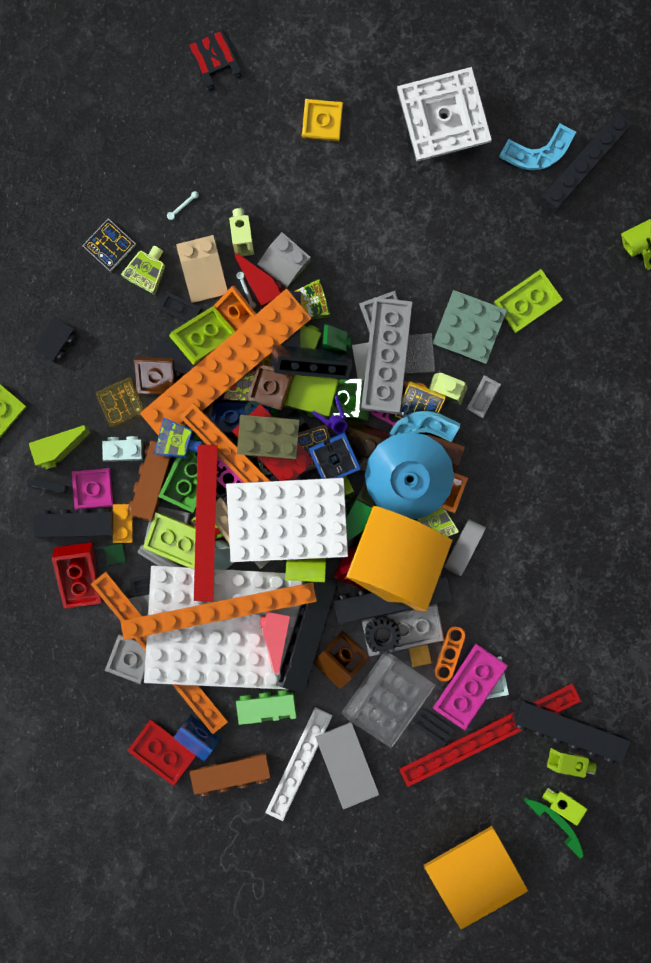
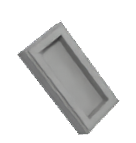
(483, 396)

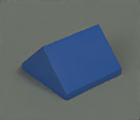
(197, 738)

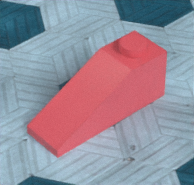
(274, 633)

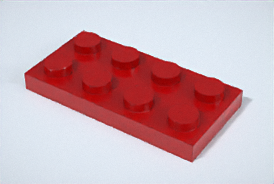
(282, 468)

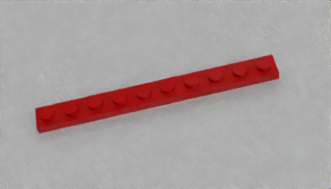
(480, 739)

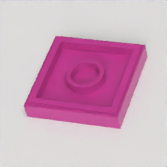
(92, 488)

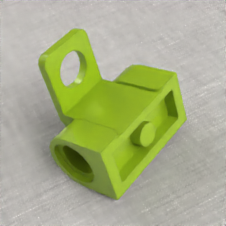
(638, 241)

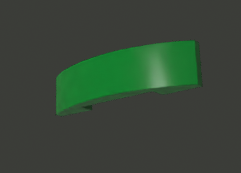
(572, 841)

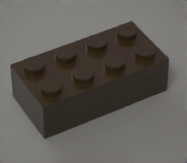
(364, 441)

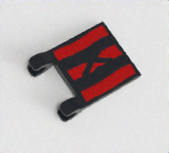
(211, 55)

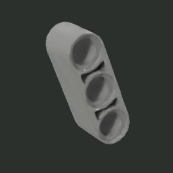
(464, 547)

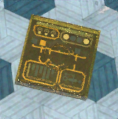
(120, 402)

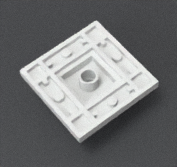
(446, 96)

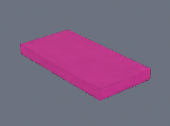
(470, 687)

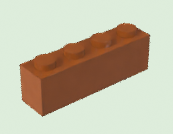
(152, 478)
(230, 774)

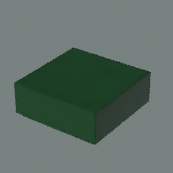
(115, 554)

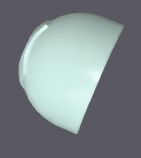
(222, 555)

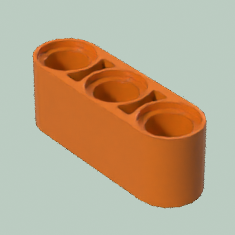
(449, 663)

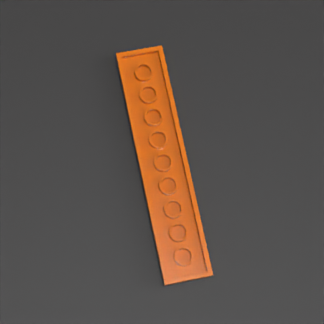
(229, 361)

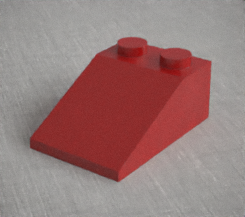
(75, 571)

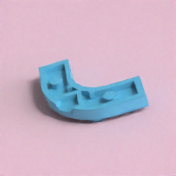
(539, 158)
(427, 422)

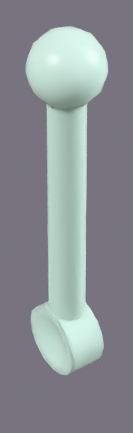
(171, 215)
(240, 276)

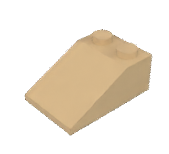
(202, 269)

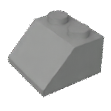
(284, 260)

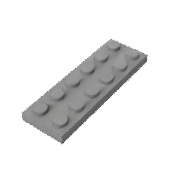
(386, 356)

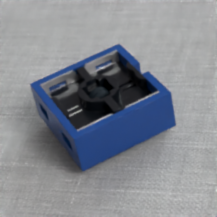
(342, 457)

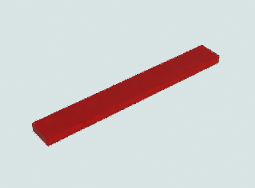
(205, 522)

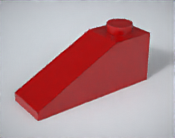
(261, 284)

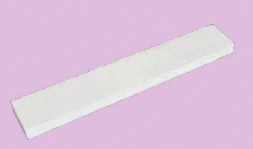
(298, 764)

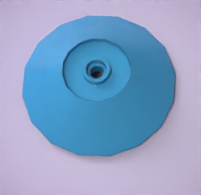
(409, 456)

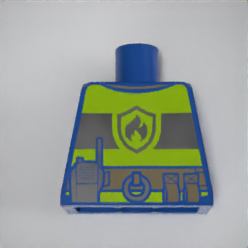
(175, 440)

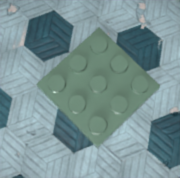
(469, 326)

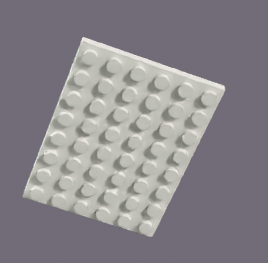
(215, 652)

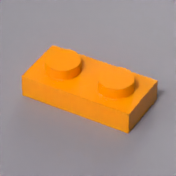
(122, 524)

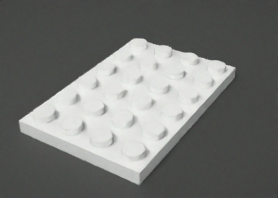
(287, 520)

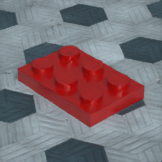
(161, 752)

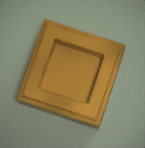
(420, 655)

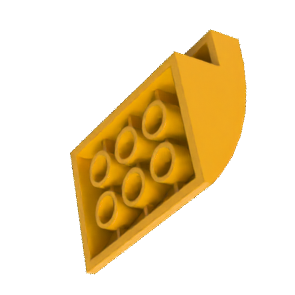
(399, 559)
(475, 877)

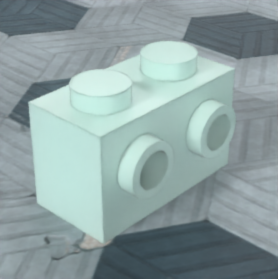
(123, 450)

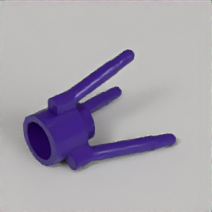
(336, 422)

